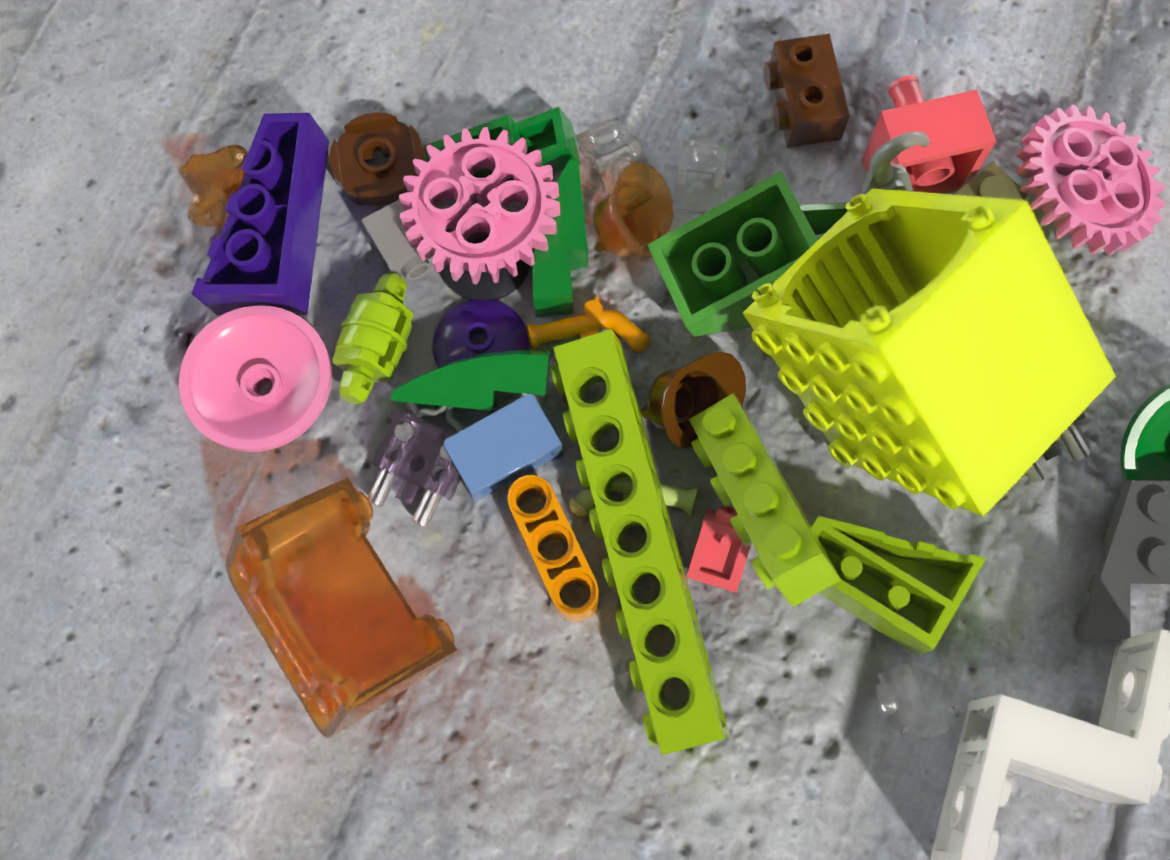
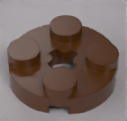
(356, 146)

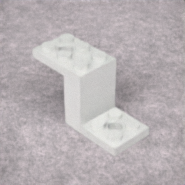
(1099, 762)

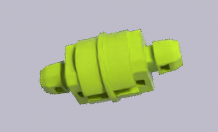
(373, 338)

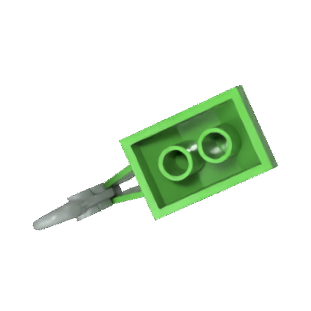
(753, 239)

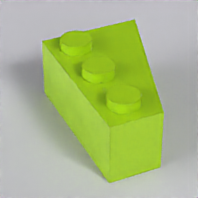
(895, 583)

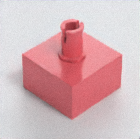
(956, 130)

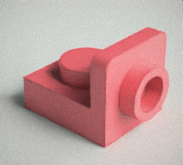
(719, 552)

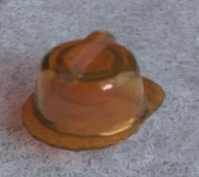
(633, 212)

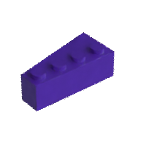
(271, 222)

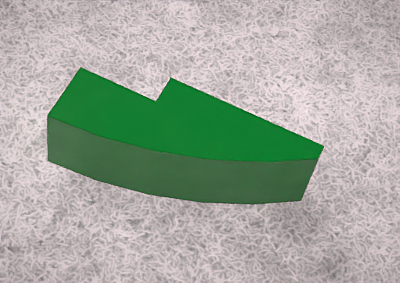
(547, 131)
(565, 249)
(477, 379)

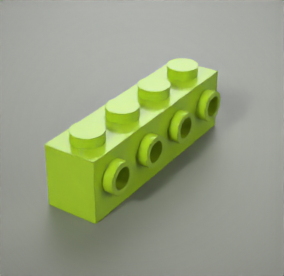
(764, 503)

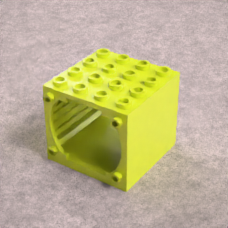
(933, 342)

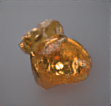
(211, 182)

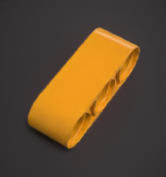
(548, 524)

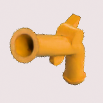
(587, 324)

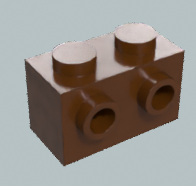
(807, 90)

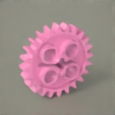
(1090, 180)
(510, 233)

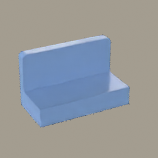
(503, 447)

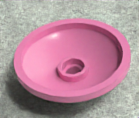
(239, 355)

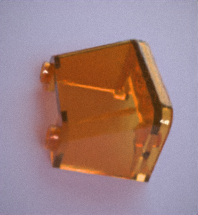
(332, 607)

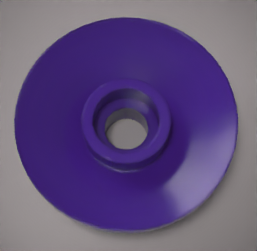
(495, 319)

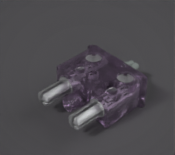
(418, 442)

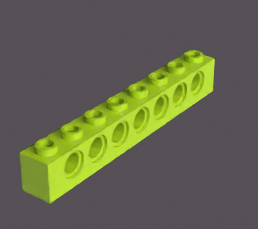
(577, 368)

